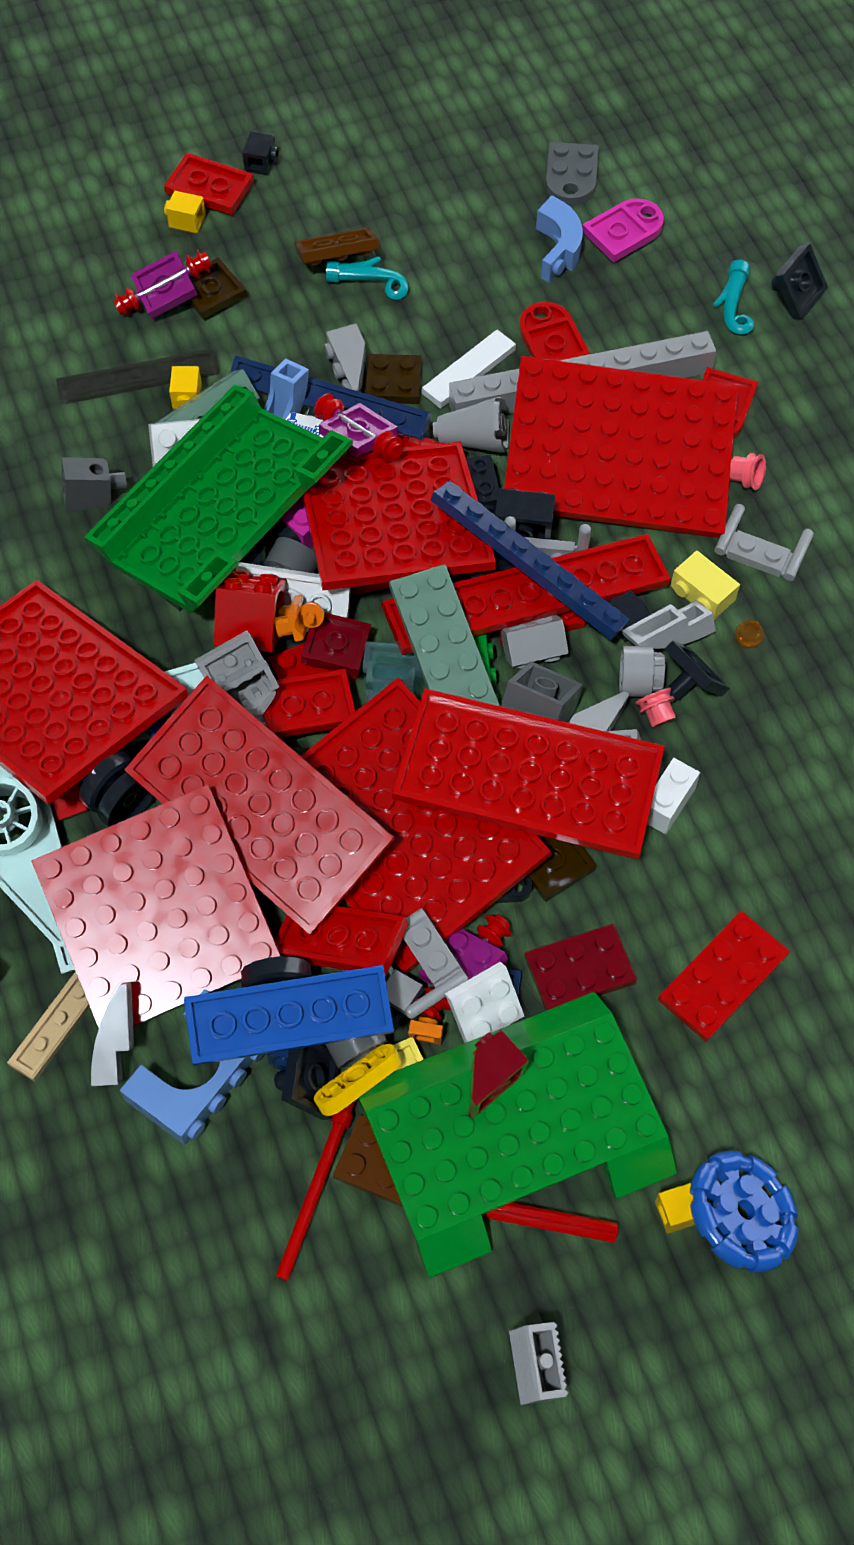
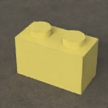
(705, 582)

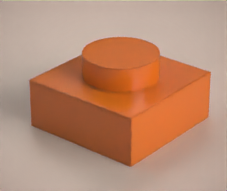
(426, 1030)

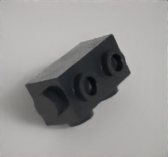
(484, 480)

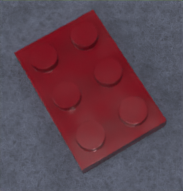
(580, 966)

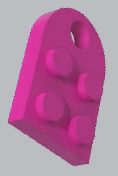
(624, 227)

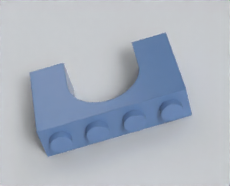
(179, 1110)

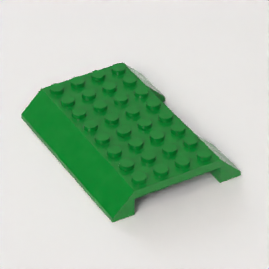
(212, 498)
(562, 1118)

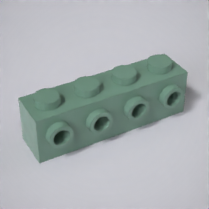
(204, 401)

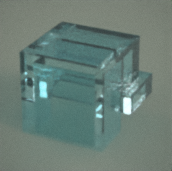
(385, 664)

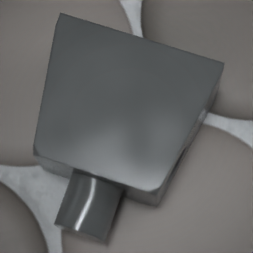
(88, 483)

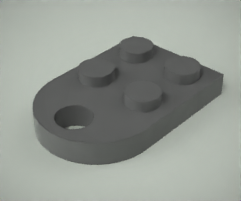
(572, 169)

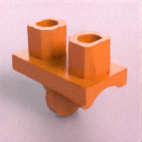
(297, 618)

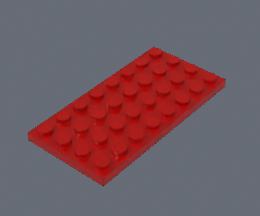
(529, 773)
(288, 822)

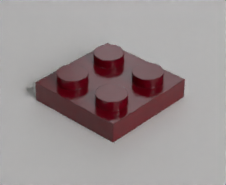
(336, 644)

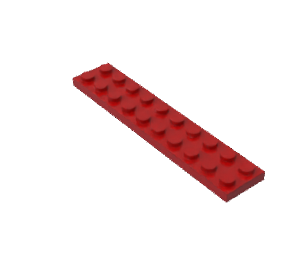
(514, 598)

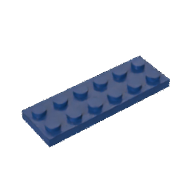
(288, 1015)

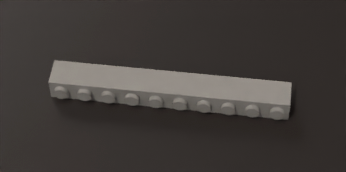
(675, 357)

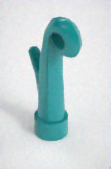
(364, 271)
(737, 276)

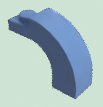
(565, 228)
(287, 389)

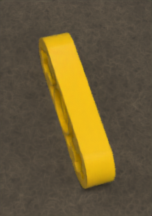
(357, 1079)

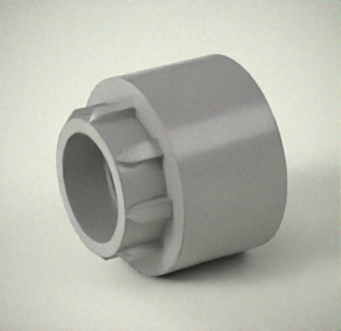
(641, 671)

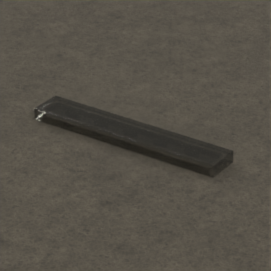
(132, 376)

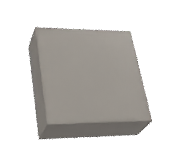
(402, 991)

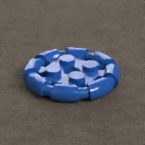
(760, 1209)

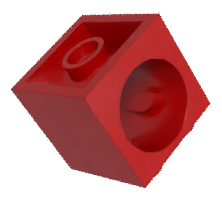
(249, 605)

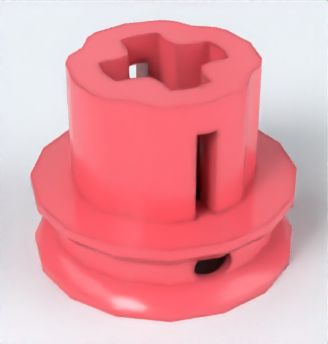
(748, 470)
(657, 707)

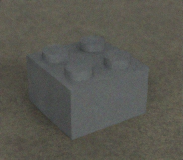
(542, 693)

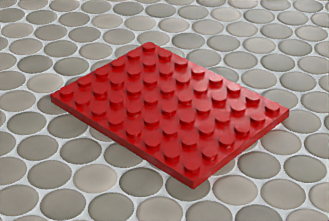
(624, 445)
(69, 692)
(437, 858)

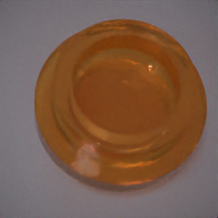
(749, 634)

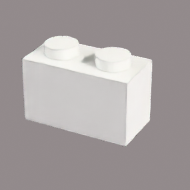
(672, 794)

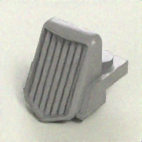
(241, 673)

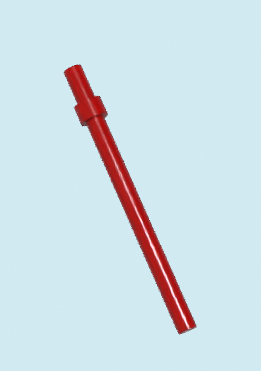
(340, 1122)

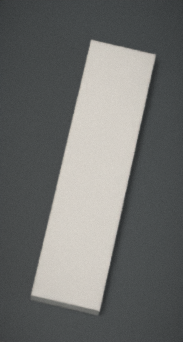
(472, 364)

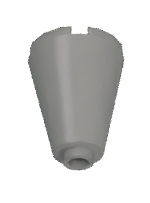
(476, 426)

